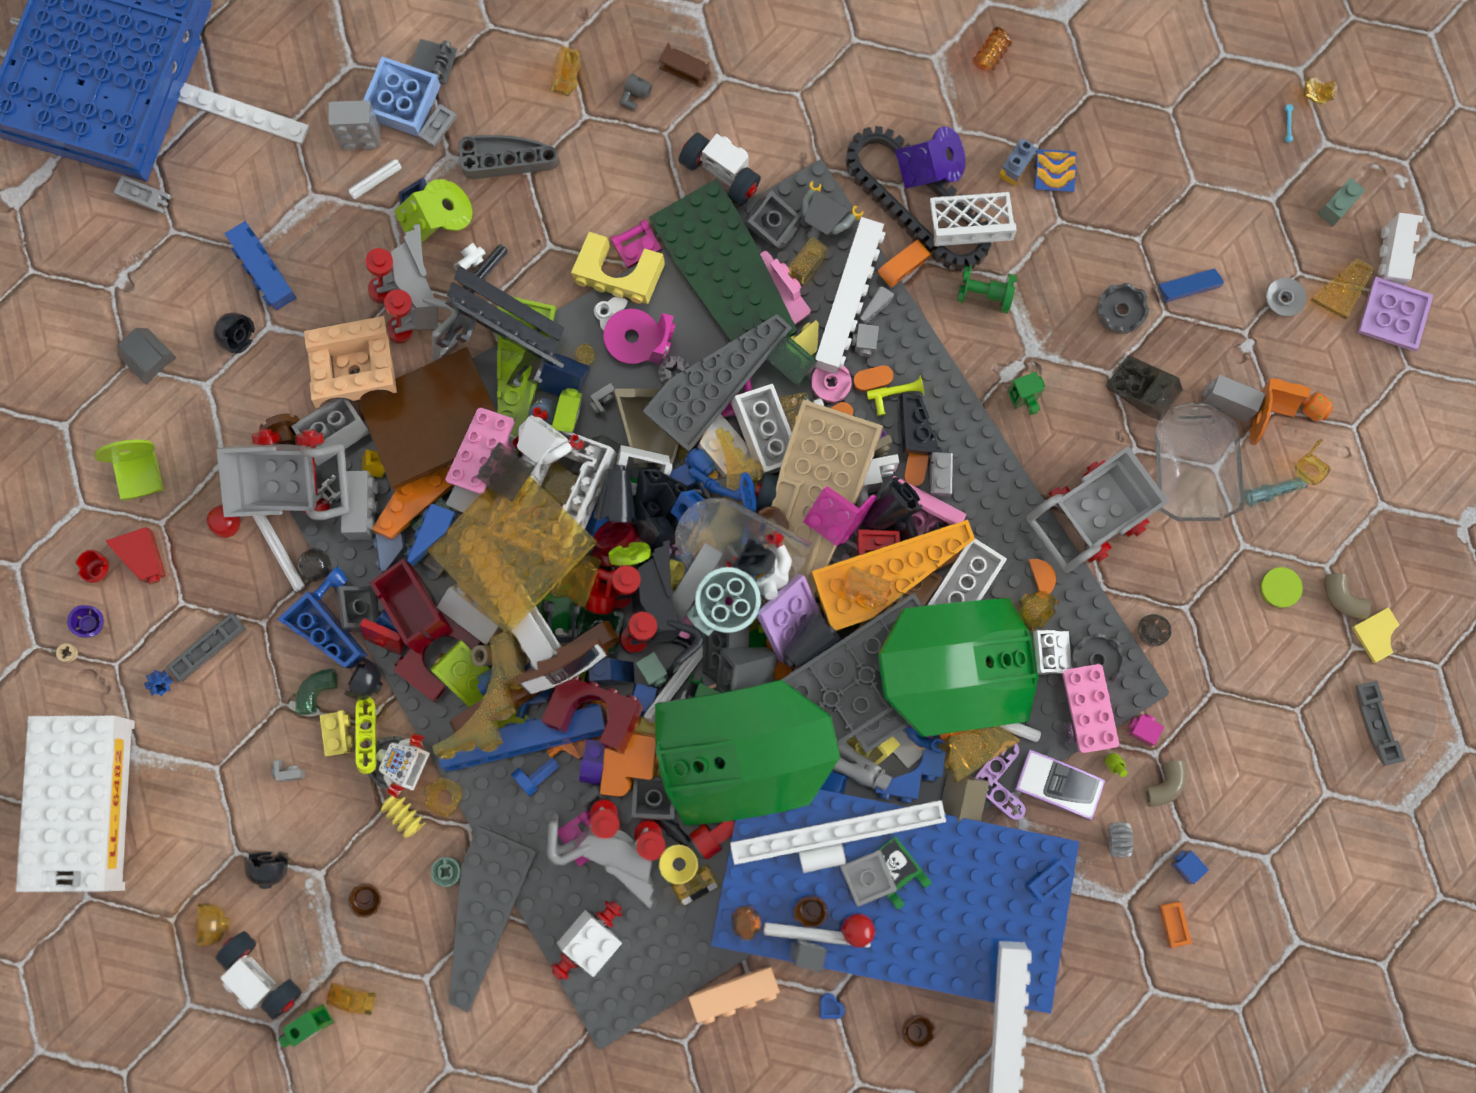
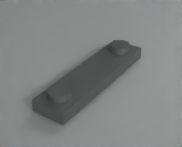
(206, 647)

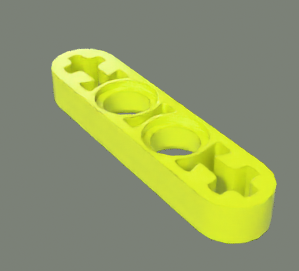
(362, 735)

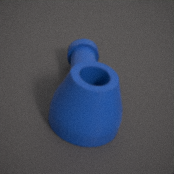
(334, 579)

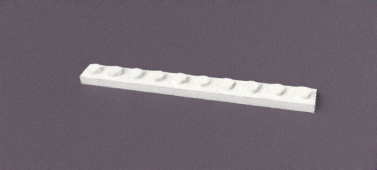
(243, 113)
(837, 832)

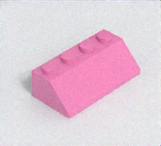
(933, 511)

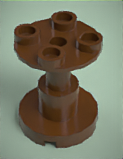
(282, 424)

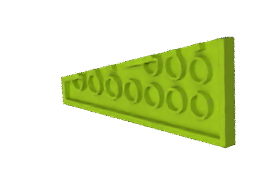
(517, 401)

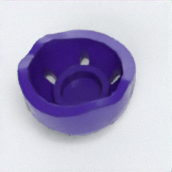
(87, 623)

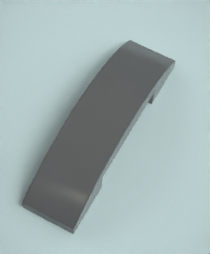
(1377, 725)

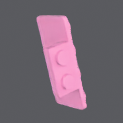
(787, 287)
(482, 436)
(1090, 708)

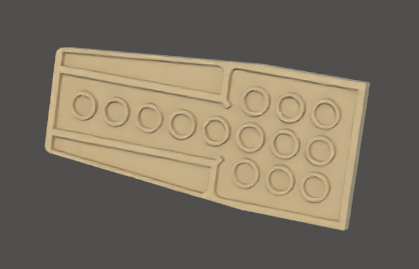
(822, 452)

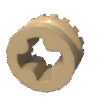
(68, 659)

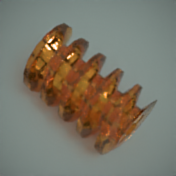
(992, 49)

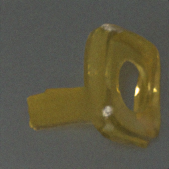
(1310, 459)
(432, 801)

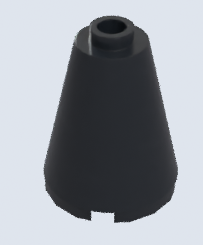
(616, 496)
(893, 505)
(809, 641)

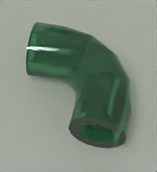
(310, 689)

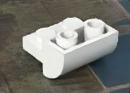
(1051, 651)

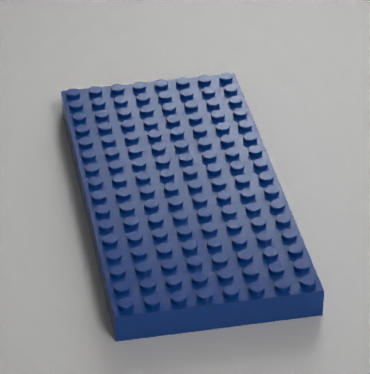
(944, 932)

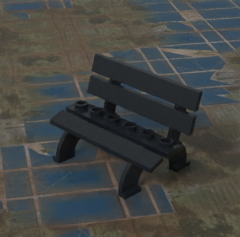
(474, 309)

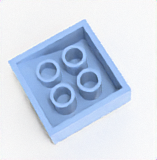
(402, 95)

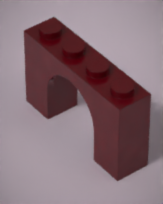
(414, 668)
(573, 693)

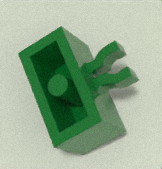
(1026, 392)

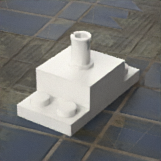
(878, 468)

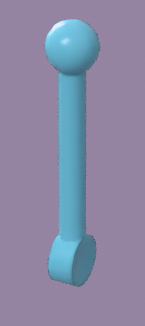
(1289, 108)

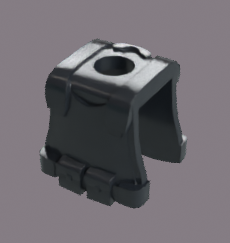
(574, 610)

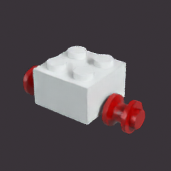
(588, 942)

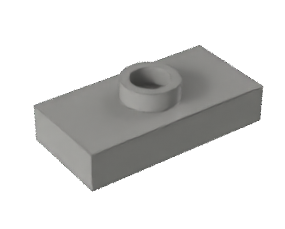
(437, 125)

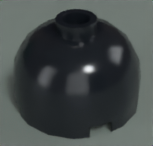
(233, 332)
(364, 681)
(265, 869)

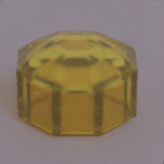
(585, 353)

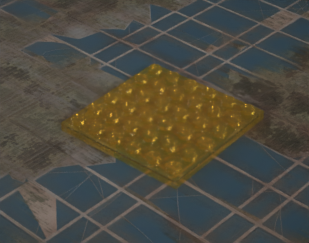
(511, 551)

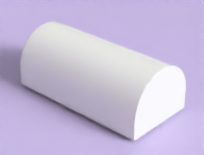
(821, 857)

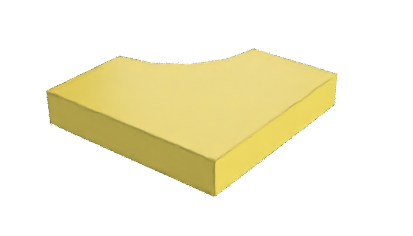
(1376, 634)

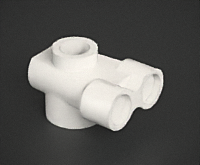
(472, 255)

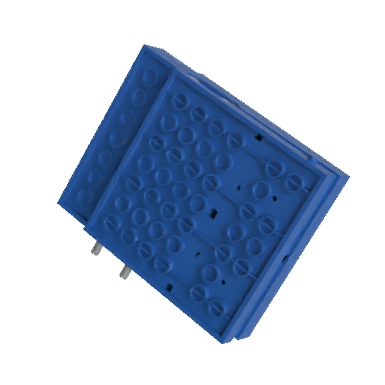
(99, 78)

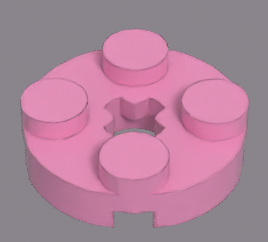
(834, 393)

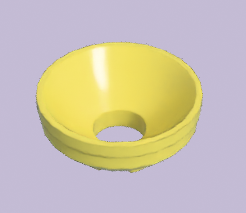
(666, 864)

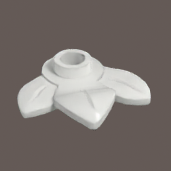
(612, 306)

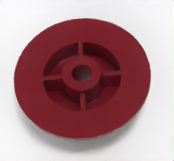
(613, 535)

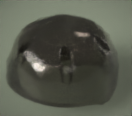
(311, 567)
(1153, 631)

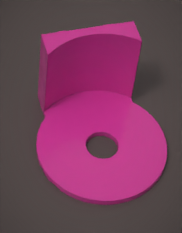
(651, 341)
(836, 516)

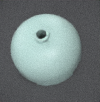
(723, 584)

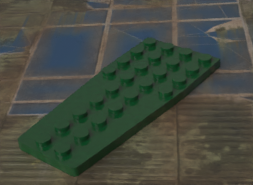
(720, 260)

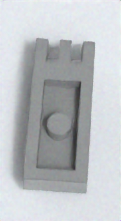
(141, 194)

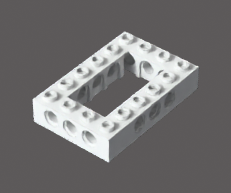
(586, 492)

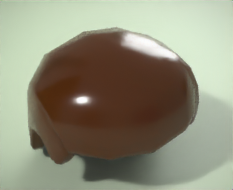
(364, 900)
(810, 911)
(918, 1031)

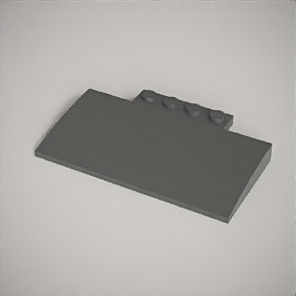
(849, 683)

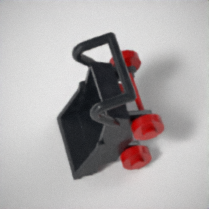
(652, 607)

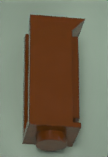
(684, 66)

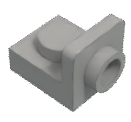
(604, 396)
(290, 774)

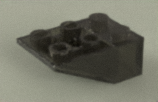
(1145, 387)

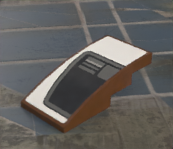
(569, 663)

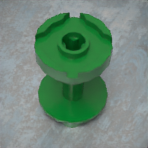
(994, 290)

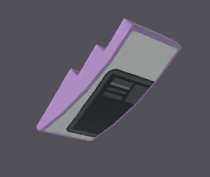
(1060, 784)

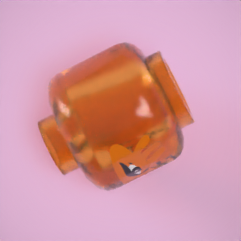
(746, 922)

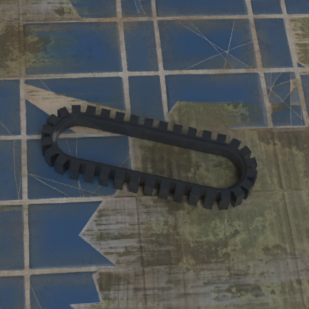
(897, 209)

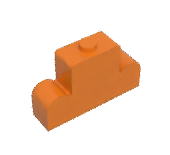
(637, 762)

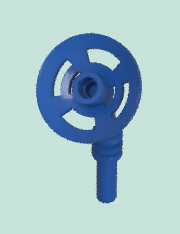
(744, 494)

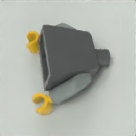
(826, 214)

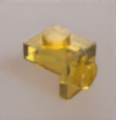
(1319, 91)

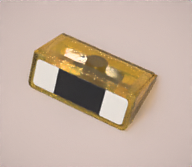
(697, 887)

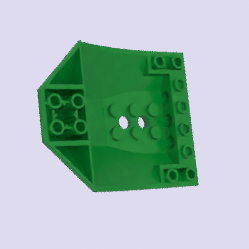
(939, 671)
(772, 745)

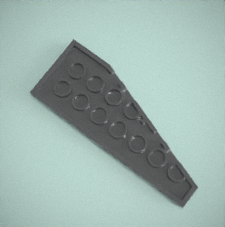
(701, 392)
(487, 894)

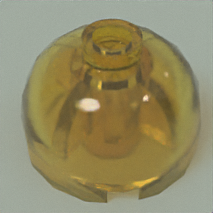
(1037, 609)
(210, 924)

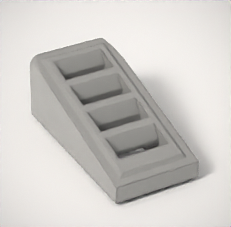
(878, 302)

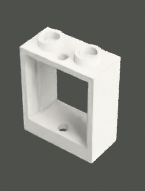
(625, 452)

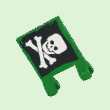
(902, 868)

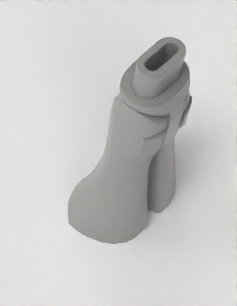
(861, 768)

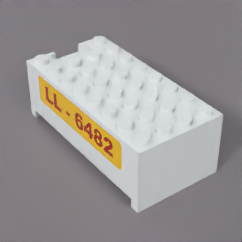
(74, 803)

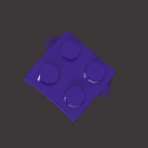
(928, 161)

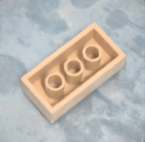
(734, 993)

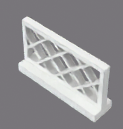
(974, 231)

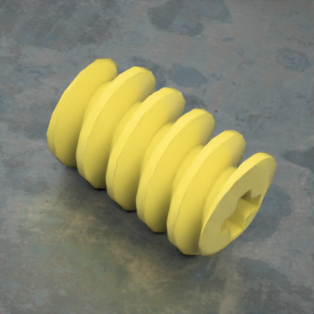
(402, 816)

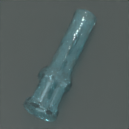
(1267, 493)

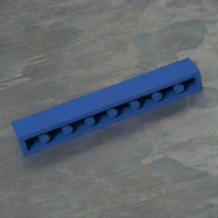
(532, 737)

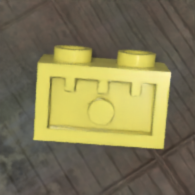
(336, 733)

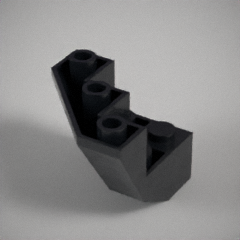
(653, 505)

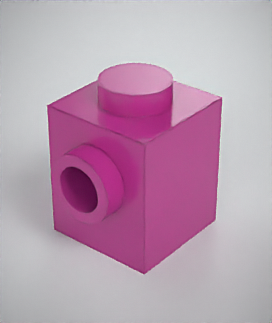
(1145, 729)

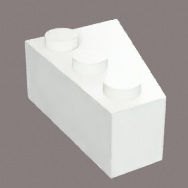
(1398, 248)

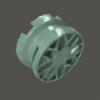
(446, 872)

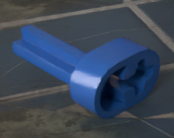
(530, 783)

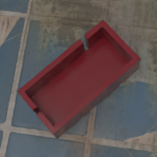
(409, 605)

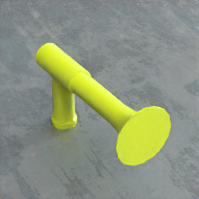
(877, 394)

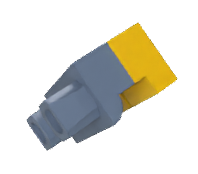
(1017, 161)

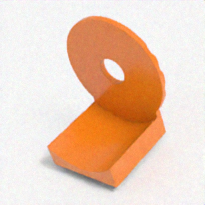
(1279, 398)

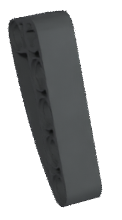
(500, 150)

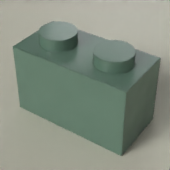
(1341, 202)
(653, 671)

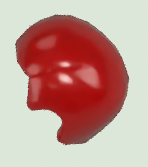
(220, 525)
(92, 566)
(858, 930)

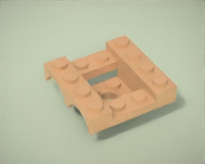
(352, 346)

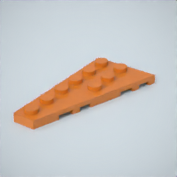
(410, 502)

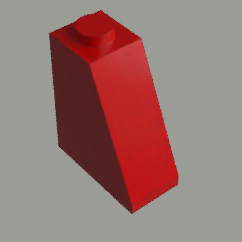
(140, 554)

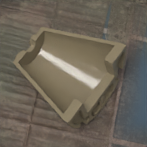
(638, 428)

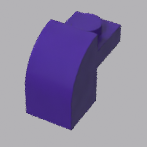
(592, 763)

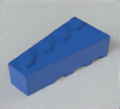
(260, 265)
(322, 629)

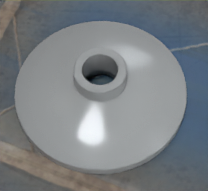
(1291, 291)

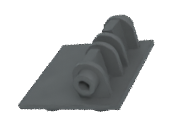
(435, 58)

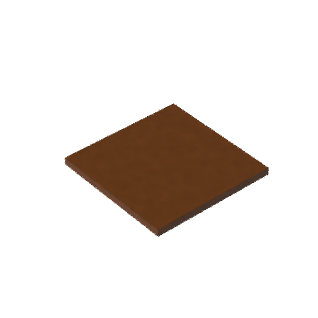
(426, 418)

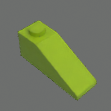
(567, 410)

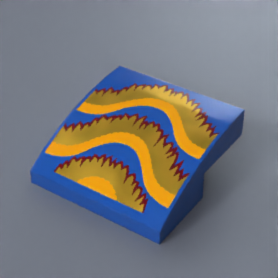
(1055, 170)

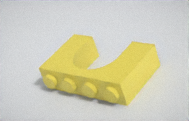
(635, 286)

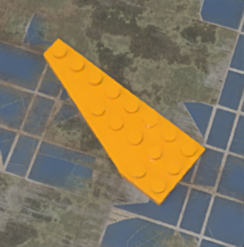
(900, 563)

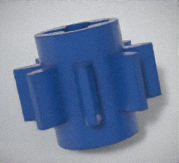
(158, 682)

